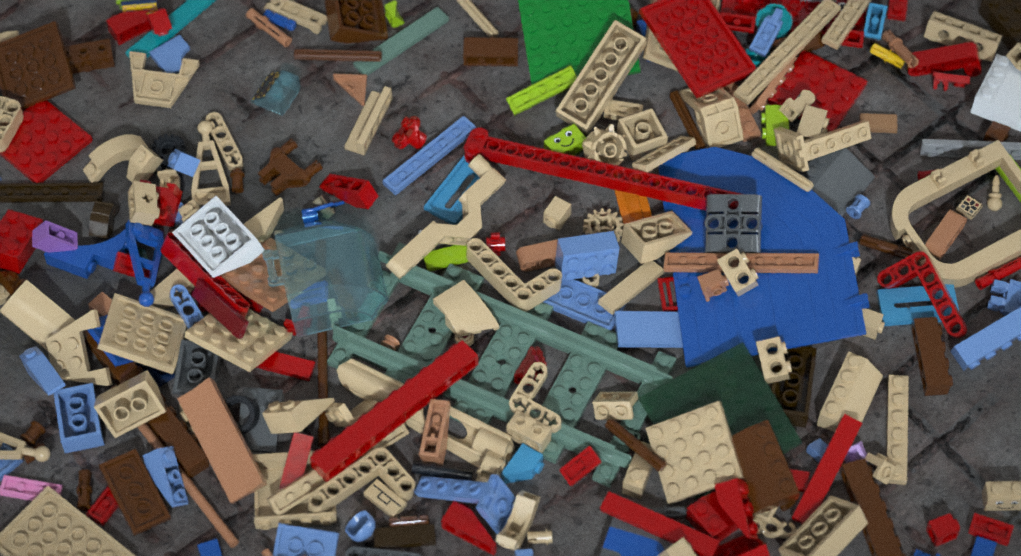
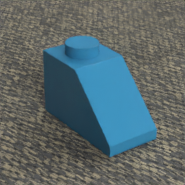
(875, 21)
(523, 465)

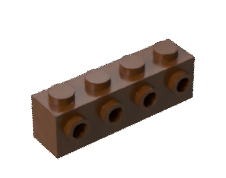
(90, 56)

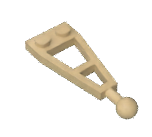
(203, 196)
(40, 453)

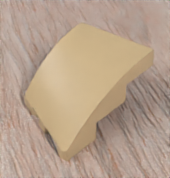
(464, 310)

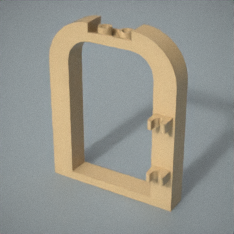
(943, 182)

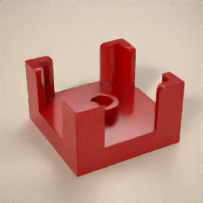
(168, 203)

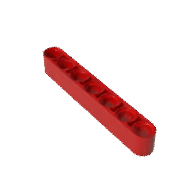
(193, 270)

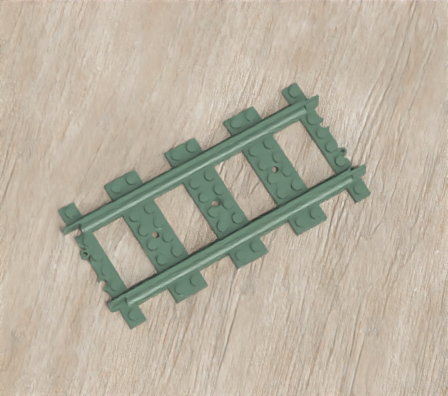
(485, 390)

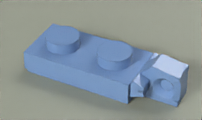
(767, 33)

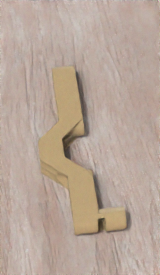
(458, 234)

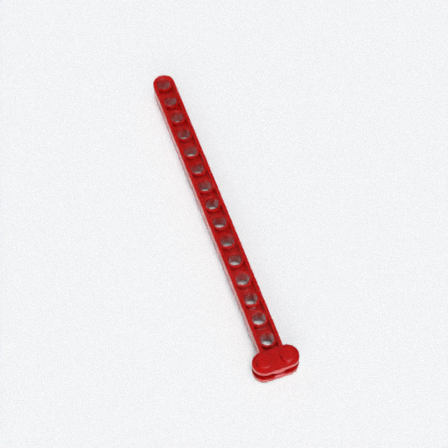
(589, 171)

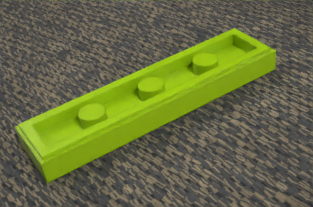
(541, 90)

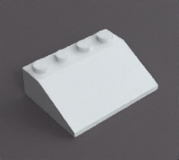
(1000, 94)
(218, 239)

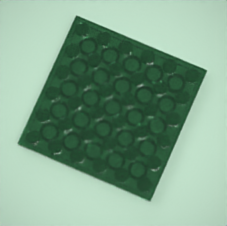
(736, 384)

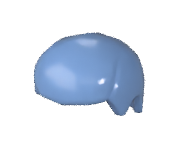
(360, 526)

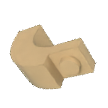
(111, 153)
(519, 522)

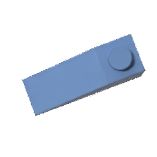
(41, 370)

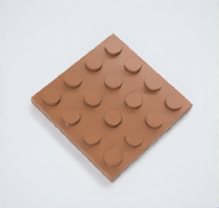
(253, 282)

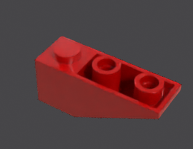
(735, 502)

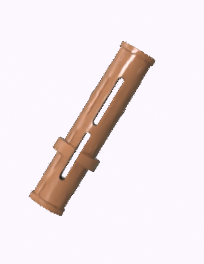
(254, 16)
(902, 51)

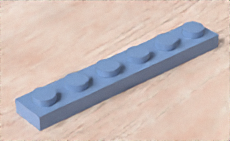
(428, 155)

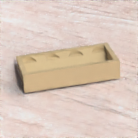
(35, 313)

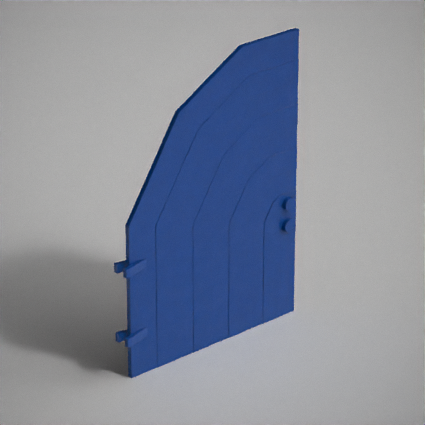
(784, 305)

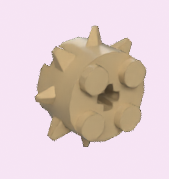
(605, 146)

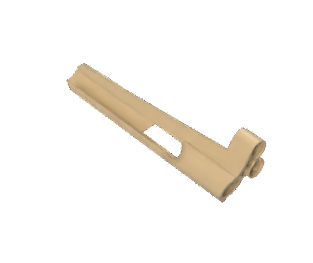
(482, 447)

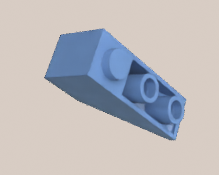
(165, 473)

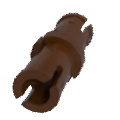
(84, 490)

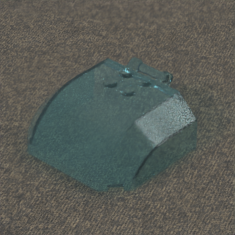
(327, 275)

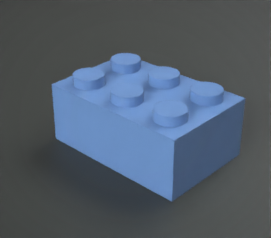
(587, 255)
(77, 418)

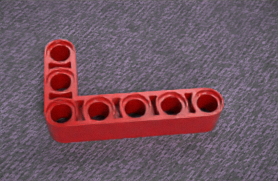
(930, 287)

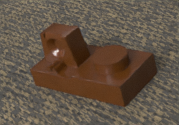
(10, 281)

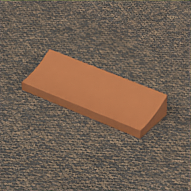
(222, 441)

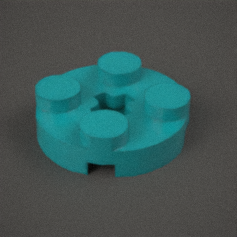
(769, 10)

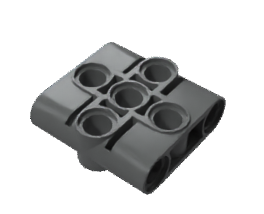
(719, 209)

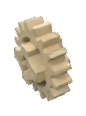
(603, 222)

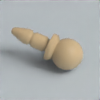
(994, 202)

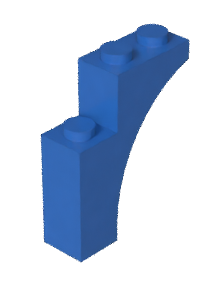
(87, 257)

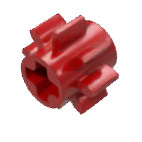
(496, 243)

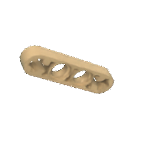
(225, 141)

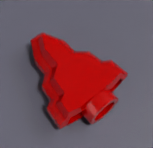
(533, 355)

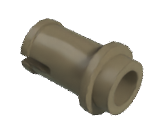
(327, 212)

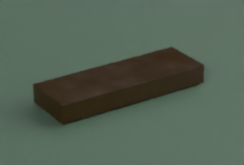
(404, 536)

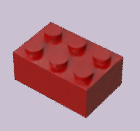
(16, 239)

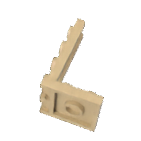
(796, 152)

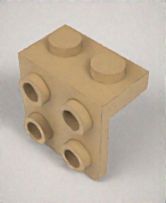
(342, 417)

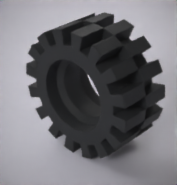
(167, 142)

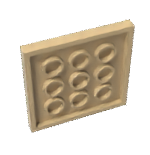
(142, 333)
(258, 343)
(696, 452)

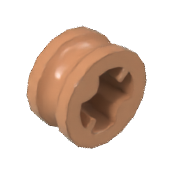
(390, 342)

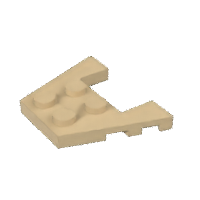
(156, 87)
(69, 352)

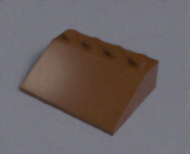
(356, 20)
(764, 468)

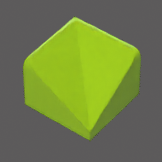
(393, 15)

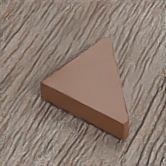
(354, 85)

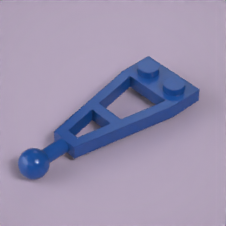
(152, 237)

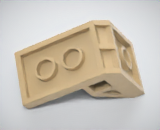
(716, 117)

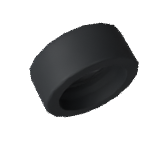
(253, 408)

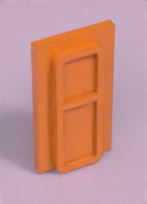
(632, 206)

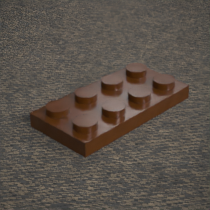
(134, 492)

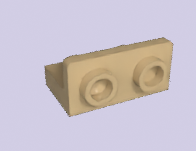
(614, 405)

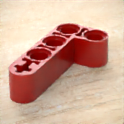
(948, 58)

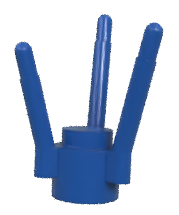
(311, 214)

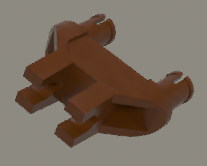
(285, 170)

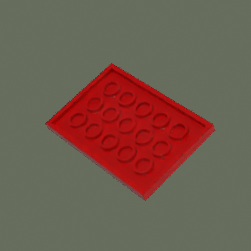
(698, 43)

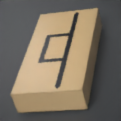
(384, 498)

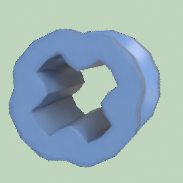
(858, 206)

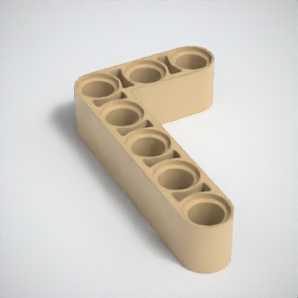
(10, 120)
(507, 283)
(361, 478)

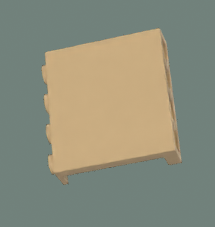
(272, 468)

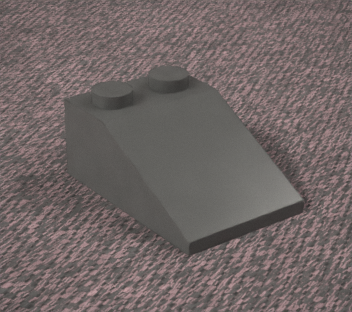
(194, 367)
(260, 437)

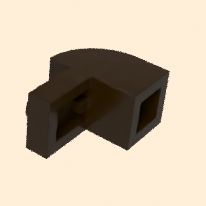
(102, 219)

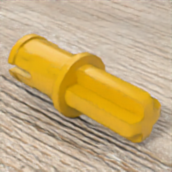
(887, 55)

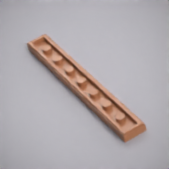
(758, 261)

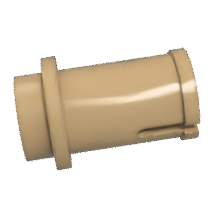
(540, 537)

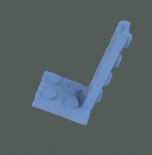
(492, 497)

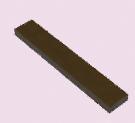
(51, 192)

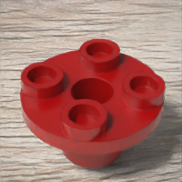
(409, 134)

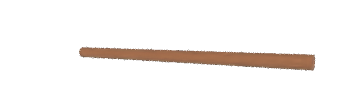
(193, 490)

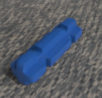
(280, 20)

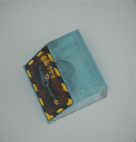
(277, 92)

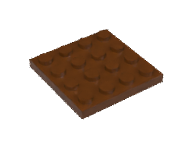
(35, 66)

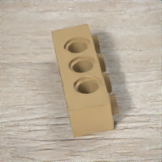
(956, 28)

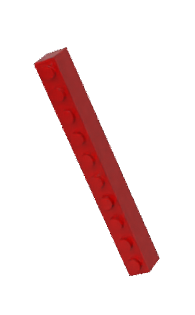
(393, 411)

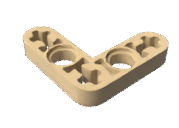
(526, 398)

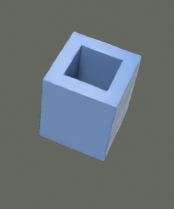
(183, 162)

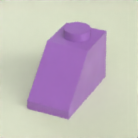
(54, 238)

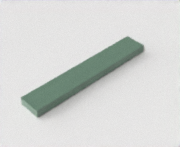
(404, 40)

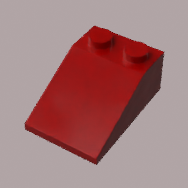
(710, 518)

